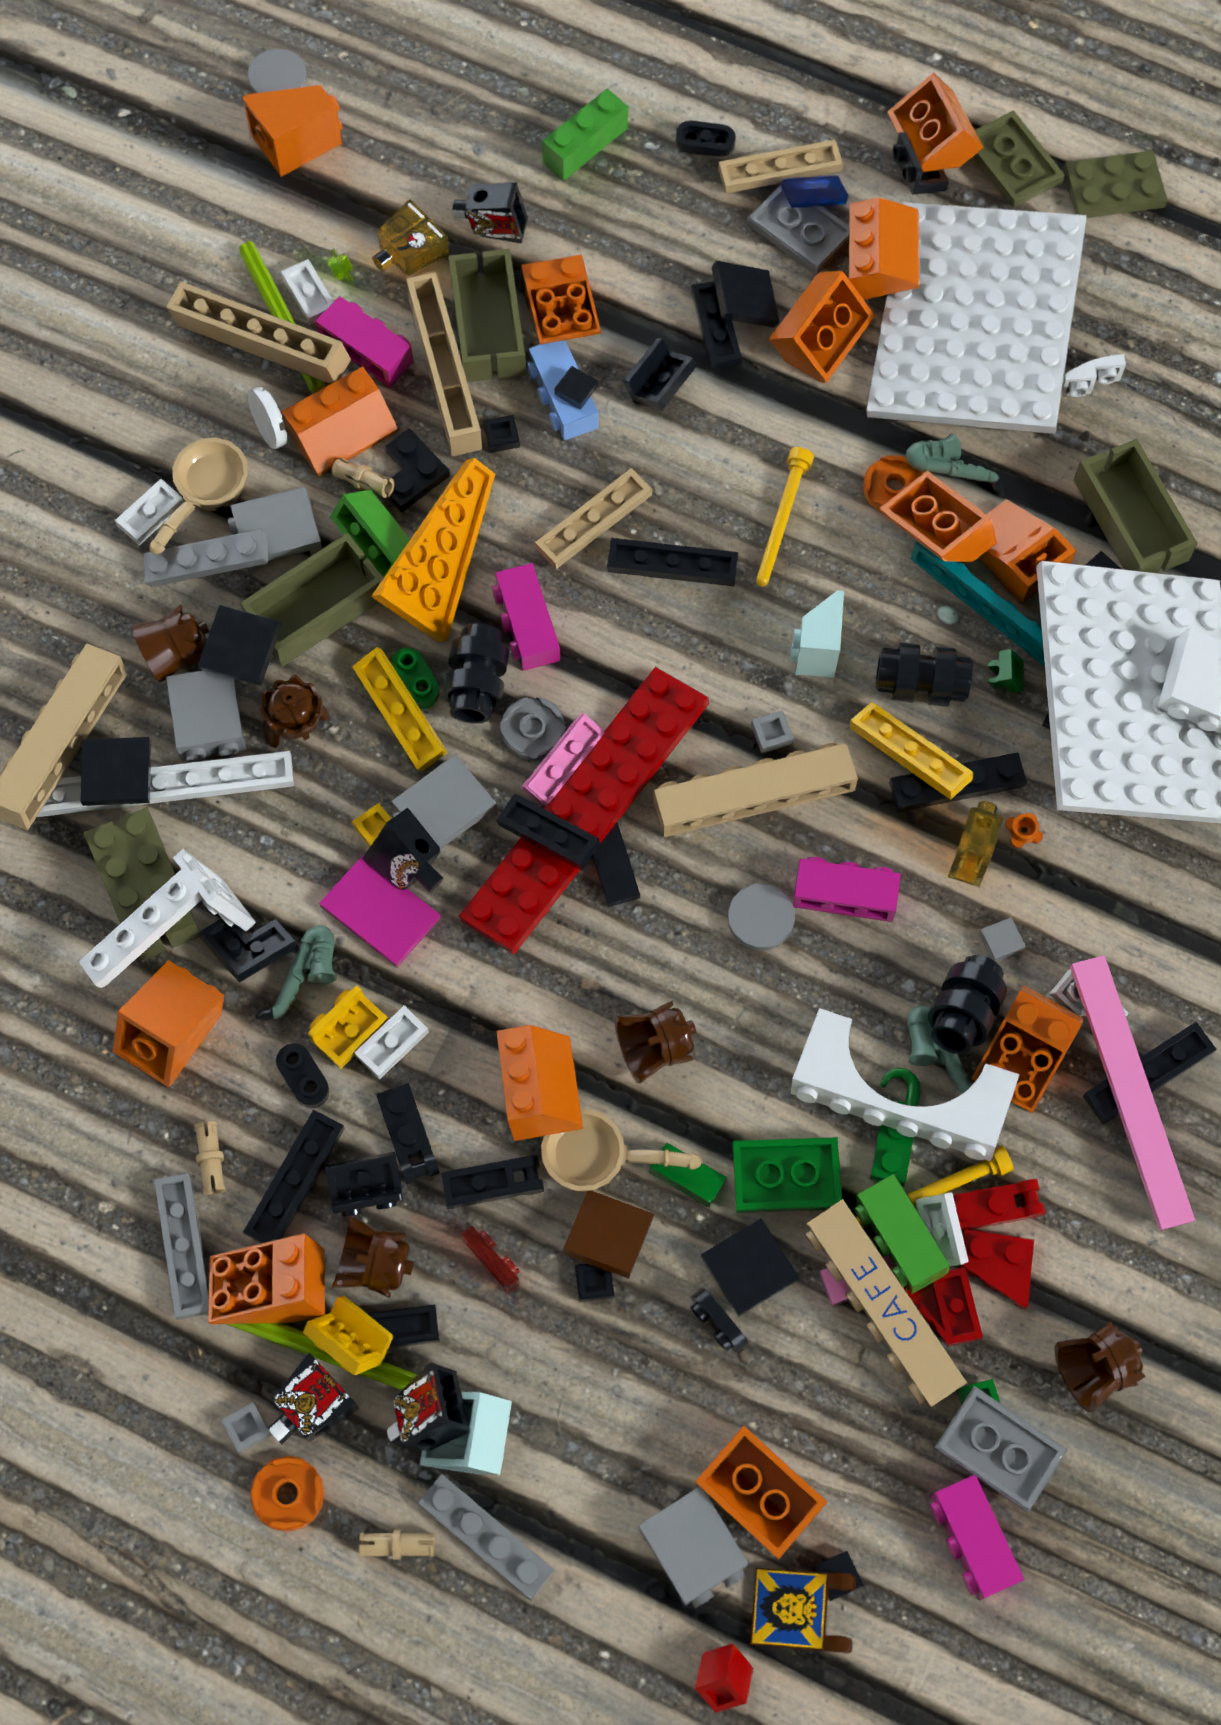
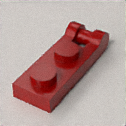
(998, 1205)

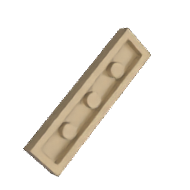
(778, 165)
(593, 518)

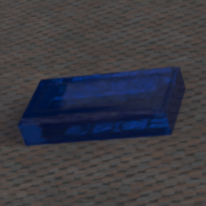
(814, 191)

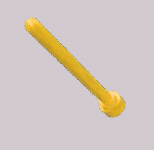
(799, 462)
(1000, 1165)

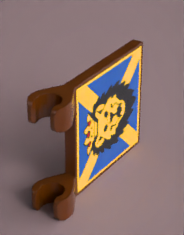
(793, 1609)

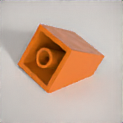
(293, 125)
(166, 1022)

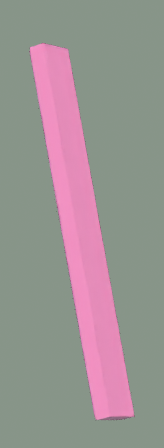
(1132, 1093)

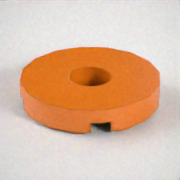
(879, 473)
(306, 1505)

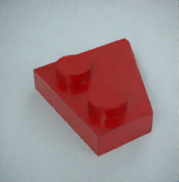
(1001, 1263)
(949, 1308)

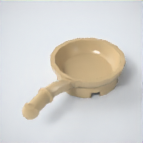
(208, 477)
(595, 1154)

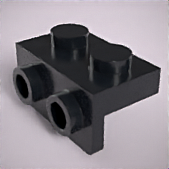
(912, 172)
(658, 376)
(364, 1184)

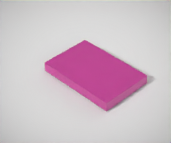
(380, 912)

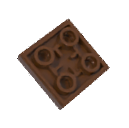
(608, 1234)

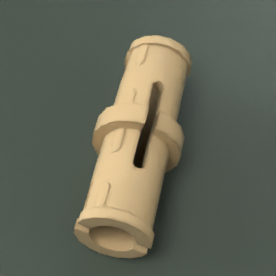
(363, 477)
(210, 1158)
(397, 1544)

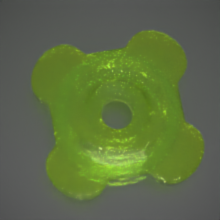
(340, 266)

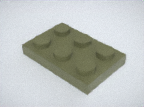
(1016, 160)
(1115, 184)

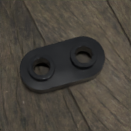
(706, 138)
(302, 1074)
(727, 1332)

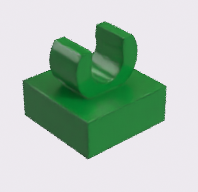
(1010, 671)

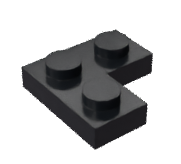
(419, 471)
(243, 953)

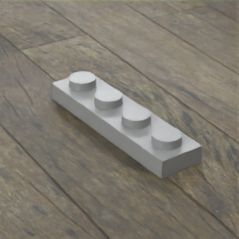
(206, 558)
(183, 1245)
(486, 1537)

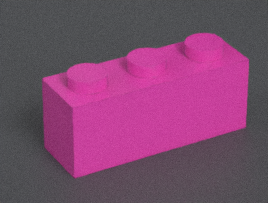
(366, 340)
(526, 617)
(846, 889)
(975, 1538)

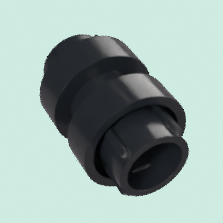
(907, 671)
(474, 683)
(967, 1004)

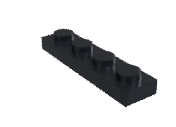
(672, 562)
(989, 777)
(1160, 1067)
(294, 1178)

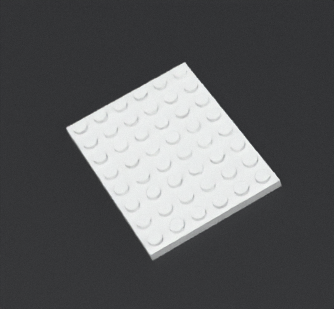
(986, 325)
(1105, 669)

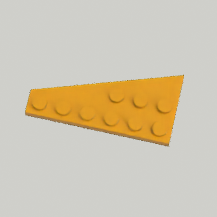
(434, 564)

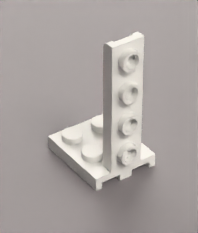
(159, 913)

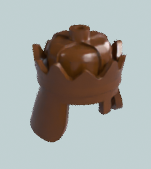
(171, 642)
(291, 710)
(654, 1040)
(372, 1259)
(1099, 1365)

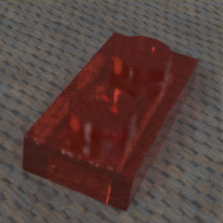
(482, 1247)

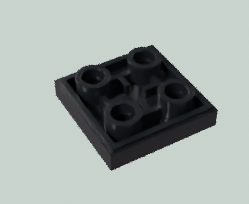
(745, 294)
(240, 645)
(115, 771)
(749, 1267)

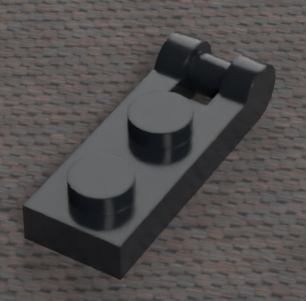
(407, 1132)
(491, 1182)

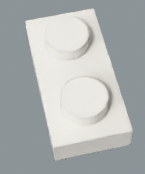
(307, 290)
(149, 512)
(391, 1042)
(943, 1223)

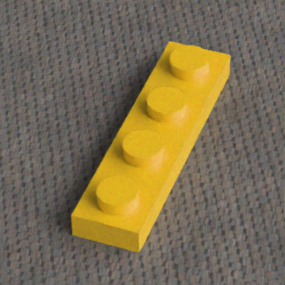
(399, 709)
(911, 750)

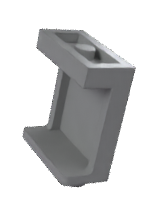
(284, 518)
(205, 715)
(447, 801)
(694, 1547)

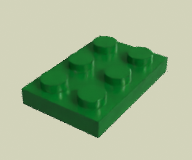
(786, 1174)

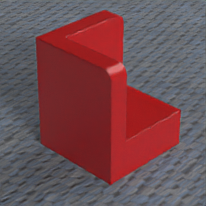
(724, 1678)

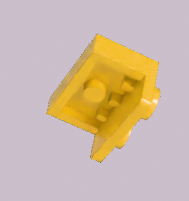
(346, 1026)
(350, 1336)

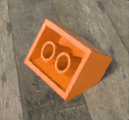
(936, 125)
(883, 247)
(822, 325)
(339, 421)
(941, 520)
(538, 1082)
(761, 1492)

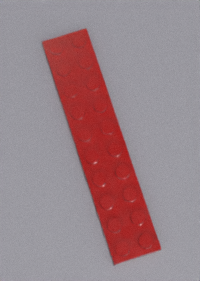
(591, 799)

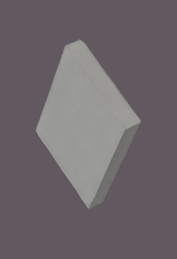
(803, 233)
(1000, 1449)

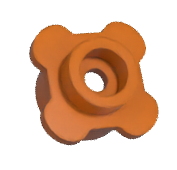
(1026, 821)

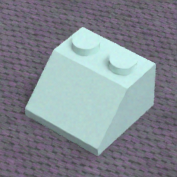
(819, 639)
(483, 1447)

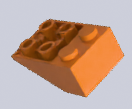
(559, 299)
(1021, 546)
(1031, 1044)
(268, 1283)

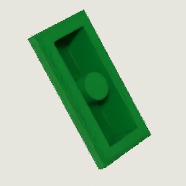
(698, 1183)

